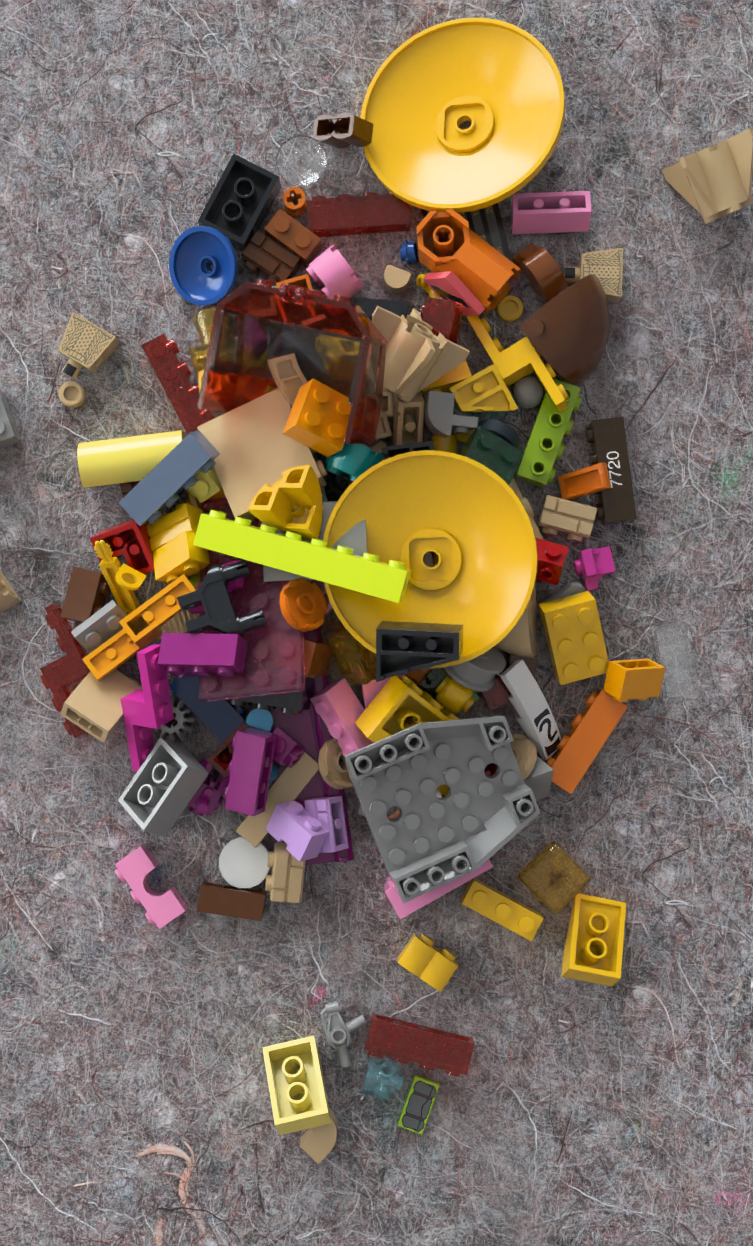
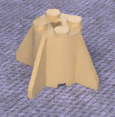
(717, 177)
(414, 353)

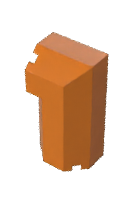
(450, 245)

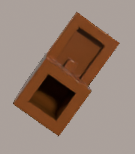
(541, 270)

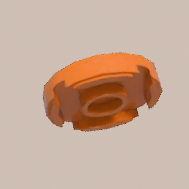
(303, 604)

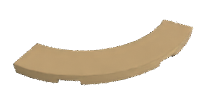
(290, 378)

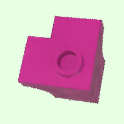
(593, 565)

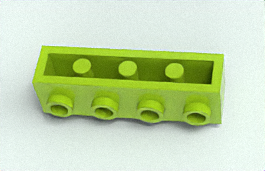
(546, 438)

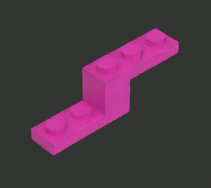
(146, 707)

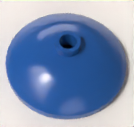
(192, 270)

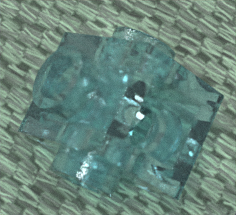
(382, 1078)

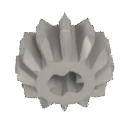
(181, 718)

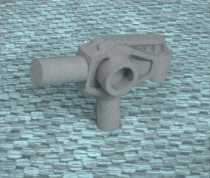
(338, 1031)

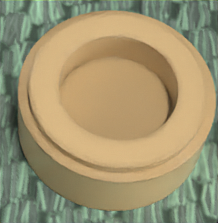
(72, 394)

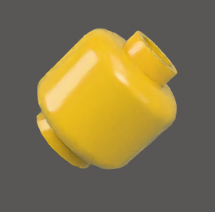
(454, 695)

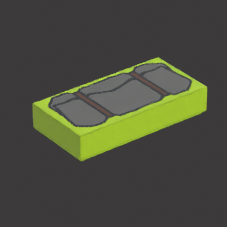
(418, 1104)

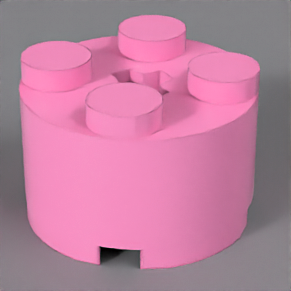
(334, 273)

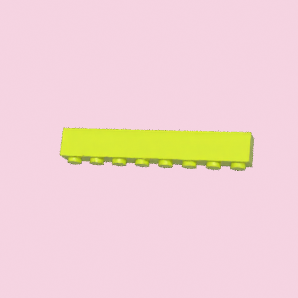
(302, 557)

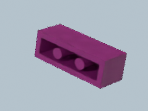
(202, 653)
(250, 771)

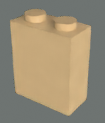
(97, 704)

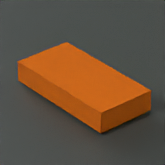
(584, 481)

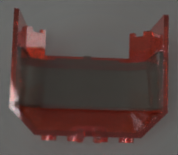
(329, 340)

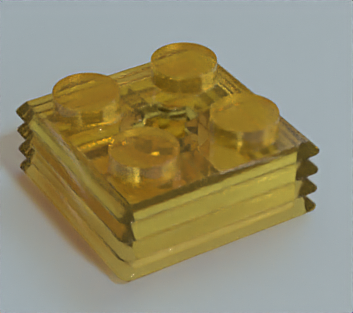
(537, 878)

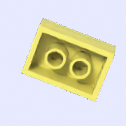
(296, 1085)

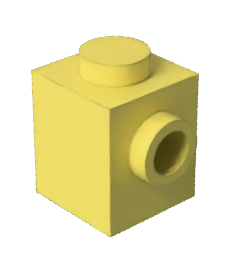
(207, 485)

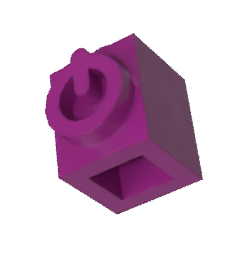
(287, 749)

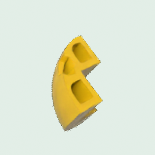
(291, 503)

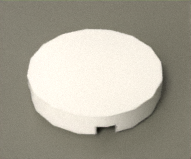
(243, 863)

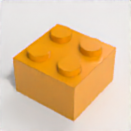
(319, 418)

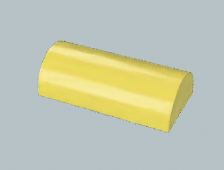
(123, 458)

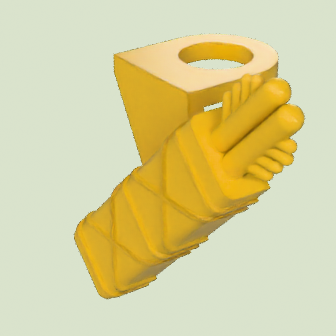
(120, 578)

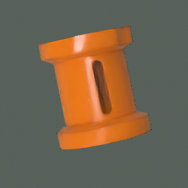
(289, 207)

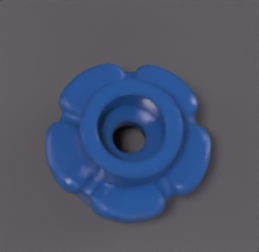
(409, 252)

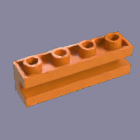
(585, 739)

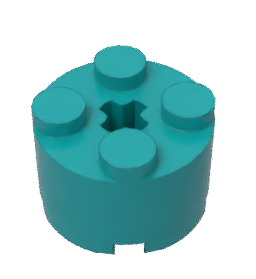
(352, 460)

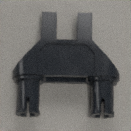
(218, 604)

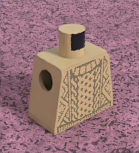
(606, 266)
(85, 346)

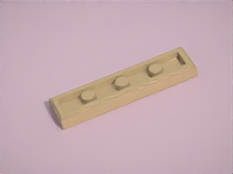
(285, 789)

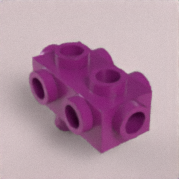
(209, 793)

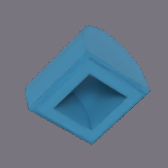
(261, 719)

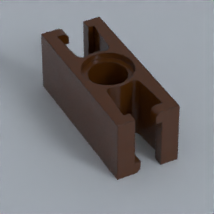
(231, 901)

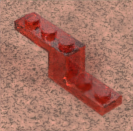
(65, 669)

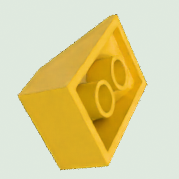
(594, 940)

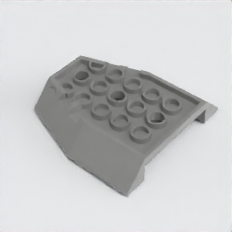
(449, 835)

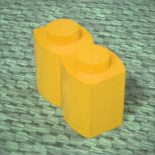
(427, 961)

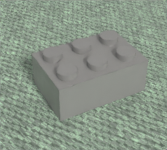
(163, 787)

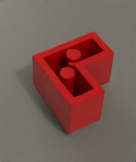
(131, 541)

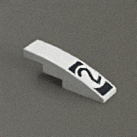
(533, 709)

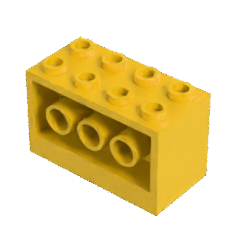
(398, 707)

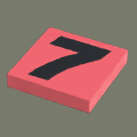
(451, 288)

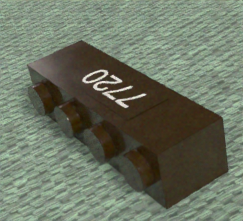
(610, 447)

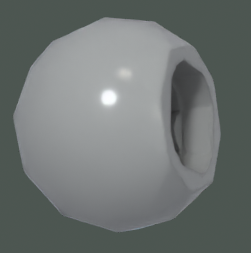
(528, 392)

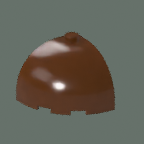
(572, 329)

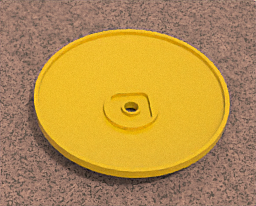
(454, 75)
(462, 515)

